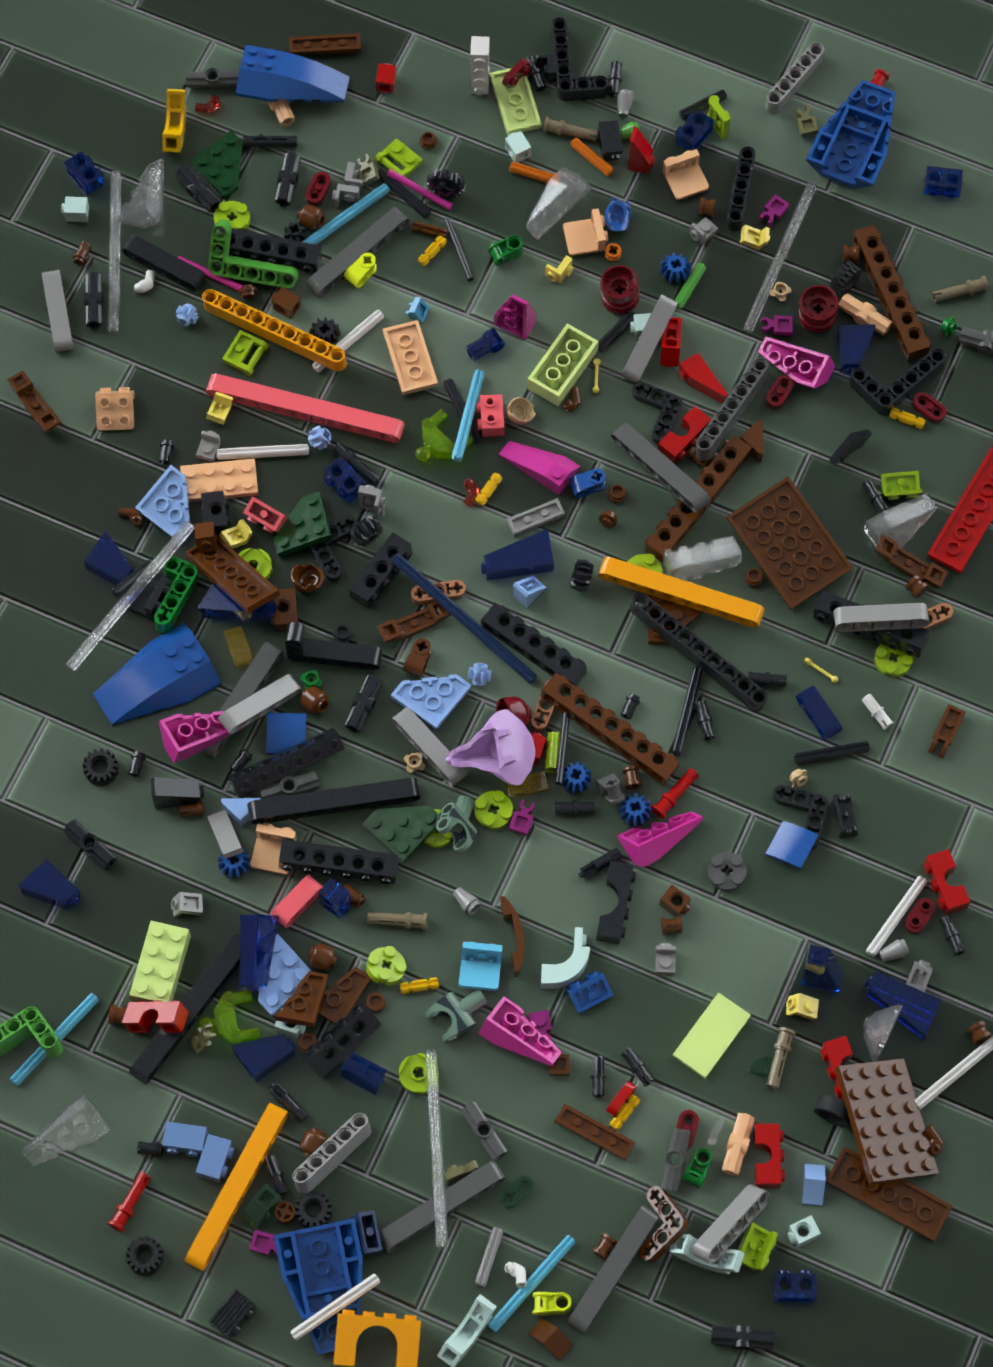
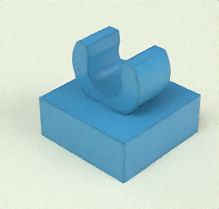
(418, 309)

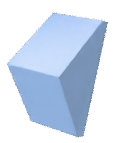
(527, 590)
(237, 808)
(813, 1184)

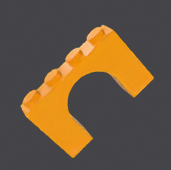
(351, 1326)

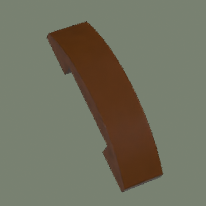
(33, 402)
(908, 563)
(413, 624)
(510, 914)

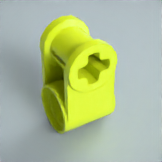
(361, 270)
(549, 1303)

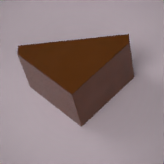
(754, 438)
(551, 1339)

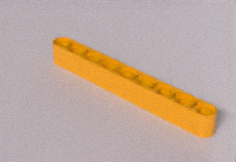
(270, 323)
(681, 592)
(236, 1187)

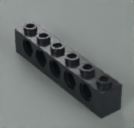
(276, 246)
(498, 614)
(895, 640)
(286, 762)
(349, 856)

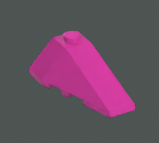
(516, 317)
(798, 363)
(543, 466)
(191, 734)
(651, 843)
(513, 1031)

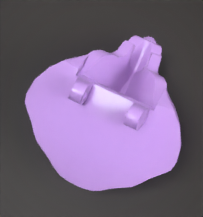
(500, 748)

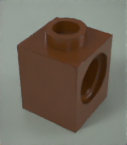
(286, 302)
(205, 537)
(674, 893)

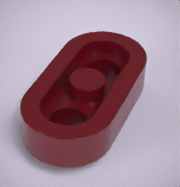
(512, 77)
(318, 190)
(778, 392)
(931, 406)
(920, 915)
(689, 1114)

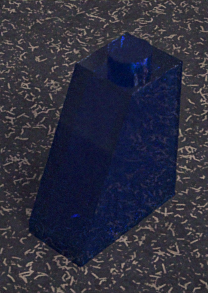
(853, 345)
(108, 561)
(50, 886)
(264, 1055)

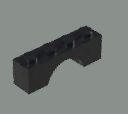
(611, 925)

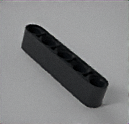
(740, 181)
(164, 263)

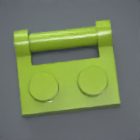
(721, 117)
(401, 155)
(240, 349)

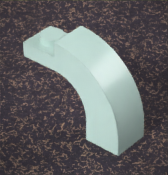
(562, 974)
(728, 1262)
(468, 1331)

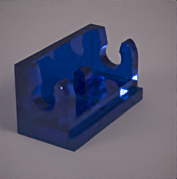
(363, 1073)

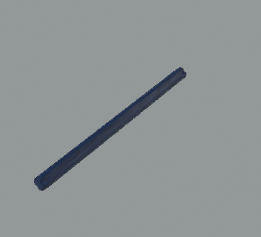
(464, 618)

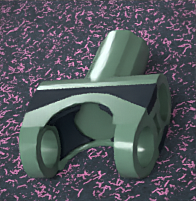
(456, 820)
(458, 1012)

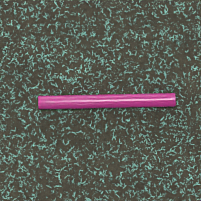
(426, 193)
(226, 281)

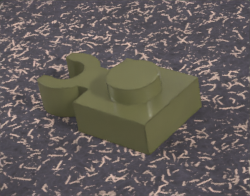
(806, 124)
(368, 172)
(201, 1039)
(458, 1172)

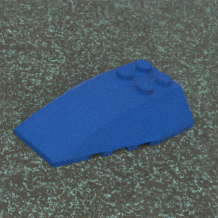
(282, 75)
(855, 137)
(159, 676)
(318, 1269)

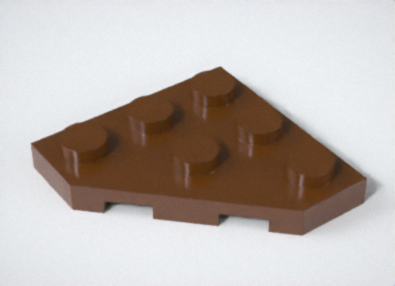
(681, 613)

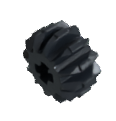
(331, 329)
(366, 531)
(581, 575)

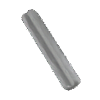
(489, 1257)

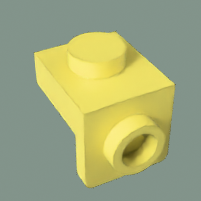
(754, 238)
(563, 270)
(220, 408)
(236, 535)
(802, 1005)

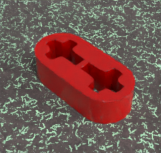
(621, 1098)

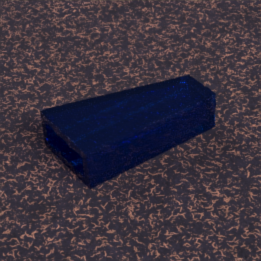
(520, 558)
(219, 605)
(256, 949)
(821, 969)
(917, 1006)

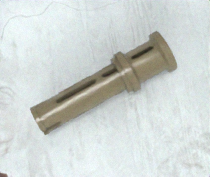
(561, 128)
(970, 287)
(407, 920)
(781, 1049)

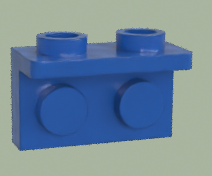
(589, 991)

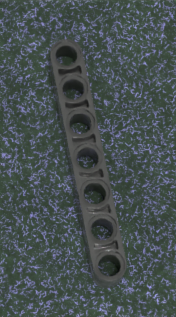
(368, 242)
(732, 409)
(661, 467)
(249, 684)
(455, 1198)
(613, 1269)

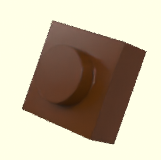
(561, 1066)

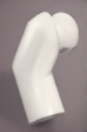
(146, 284)
(518, 1272)

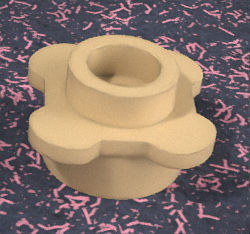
(780, 286)
(414, 757)
(798, 778)

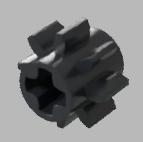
(295, 232)

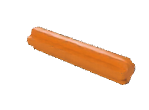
(592, 157)
(530, 172)

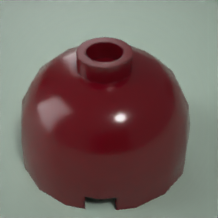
(516, 706)

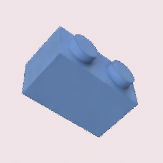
(184, 1139)
(215, 1158)

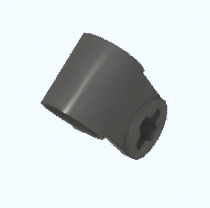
(610, 789)

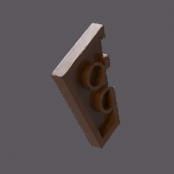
(343, 995)
(305, 1002)

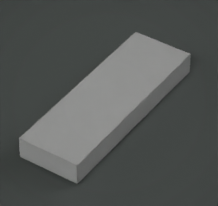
(535, 517)
(225, 834)

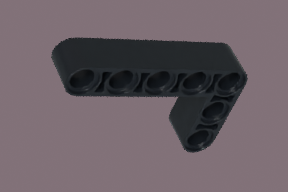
(564, 66)
(901, 384)
(329, 652)

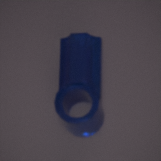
(487, 343)

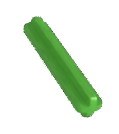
(690, 285)

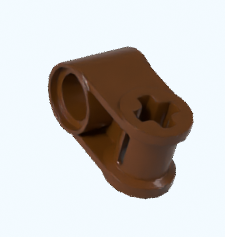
(417, 660)

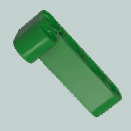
(173, 597)

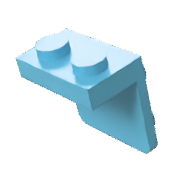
(480, 966)

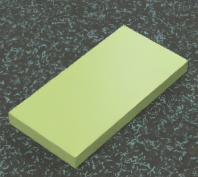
(515, 104)
(711, 1035)

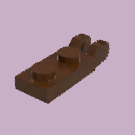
(947, 728)

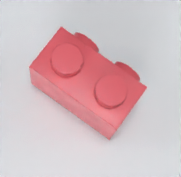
(491, 415)
(263, 513)

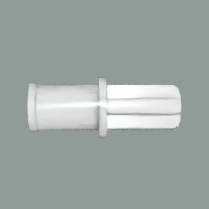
(877, 711)

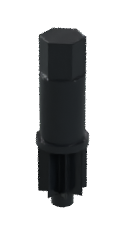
(600, 863)
(288, 1102)

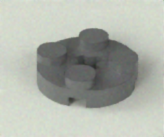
(718, 878)

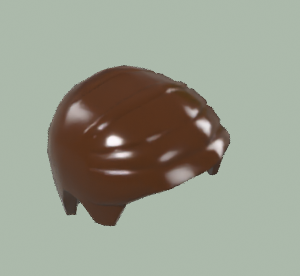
(307, 578)

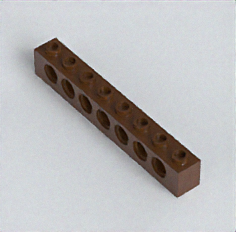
(911, 347)
(740, 452)
(598, 728)

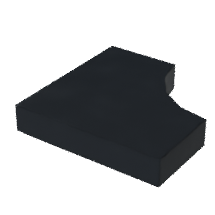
(851, 443)

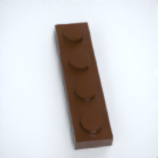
(325, 44)
(594, 1132)

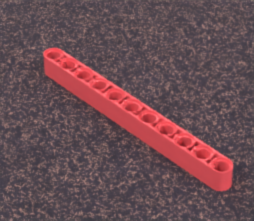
(307, 408)

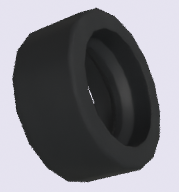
(832, 1110)

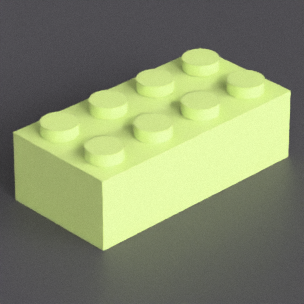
(562, 364)
(160, 963)

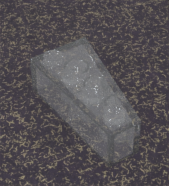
(702, 558)

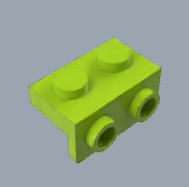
(900, 483)
(757, 1246)

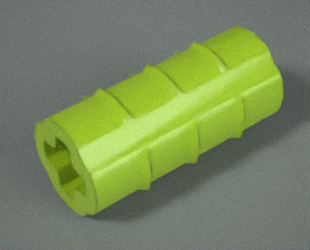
(552, 752)

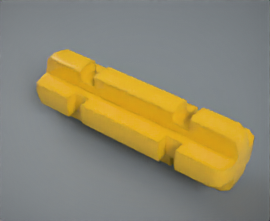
(432, 250)
(907, 418)
(488, 489)
(419, 985)
(624, 1112)

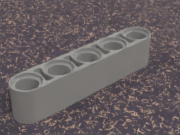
(791, 84)
(57, 311)
(649, 338)
(881, 617)
(259, 704)
(428, 745)
(325, 1160)
(731, 1223)

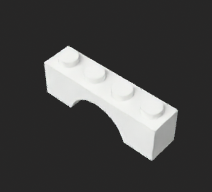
(479, 65)

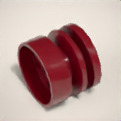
(619, 289)
(821, 300)

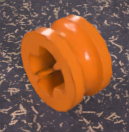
(613, 246)

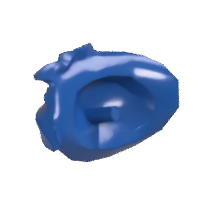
(618, 215)

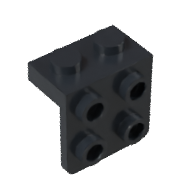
(151, 597)

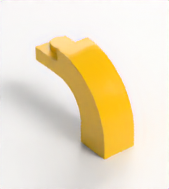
(175, 121)

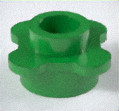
(949, 326)
(311, 675)

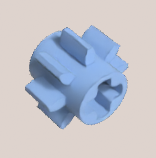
(187, 314)
(319, 437)
(479, 674)

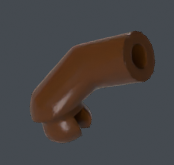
(575, 400)
(133, 514)
(935, 1140)

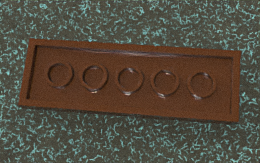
(234, 576)
(895, 1199)

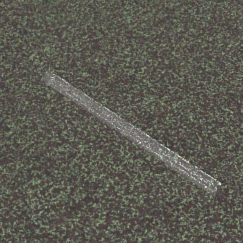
(114, 251)
(779, 257)
(130, 596)
(436, 1149)

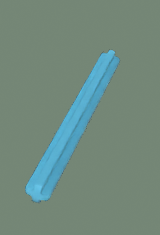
(348, 214)
(468, 415)
(68, 1024)
(532, 1282)

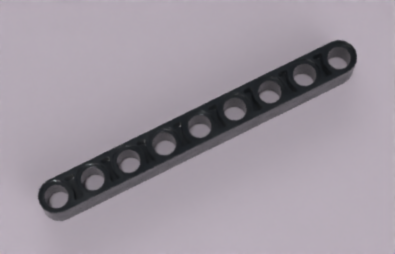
(702, 660)
(333, 801)
(195, 1002)

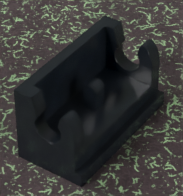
(609, 140)
(844, 816)

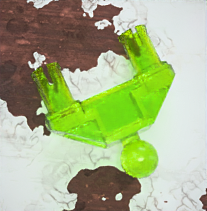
(434, 440)
(226, 1020)

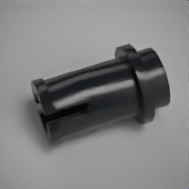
(166, 451)
(630, 706)
(241, 760)
(136, 763)
(150, 1148)

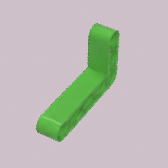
(245, 264)
(23, 1026)

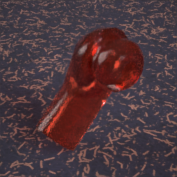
(212, 105)
(472, 490)

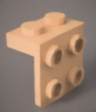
(685, 175)
(586, 235)
(115, 409)
(268, 847)

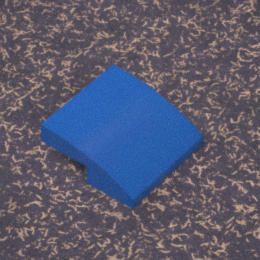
(284, 731)
(791, 845)

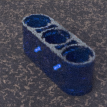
(819, 712)

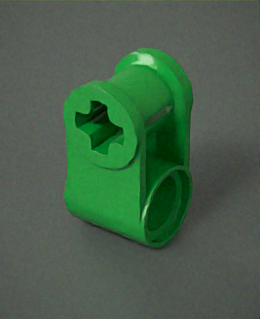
(504, 251)
(697, 1171)

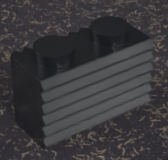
(233, 1314)

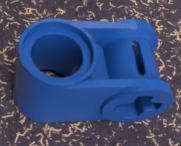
(586, 483)

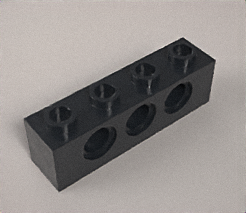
(359, 589)
(352, 1038)

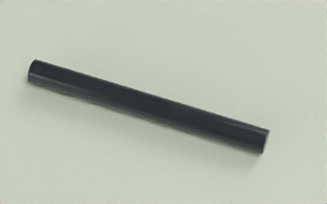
(458, 249)
(562, 748)

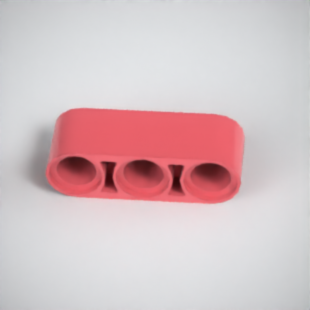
(297, 901)

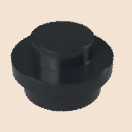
(342, 633)

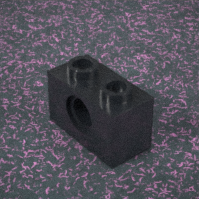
(216, 502)

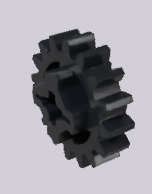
(446, 183)

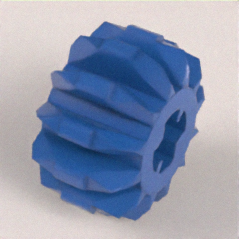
(675, 268)
(579, 784)
(632, 803)
(241, 865)

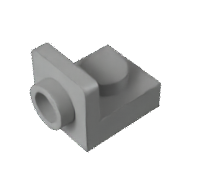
(351, 176)
(345, 192)
(703, 230)
(208, 446)
(187, 904)
(665, 959)
(919, 975)

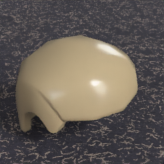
(520, 411)

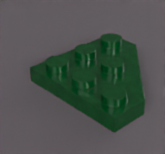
(221, 164)
(304, 526)
(403, 828)

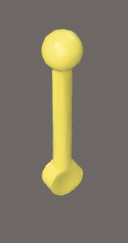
(596, 363)
(834, 679)

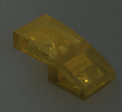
(238, 646)
(533, 784)

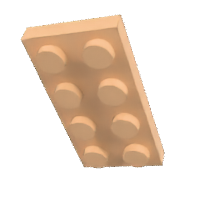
(410, 357)
(232, 477)

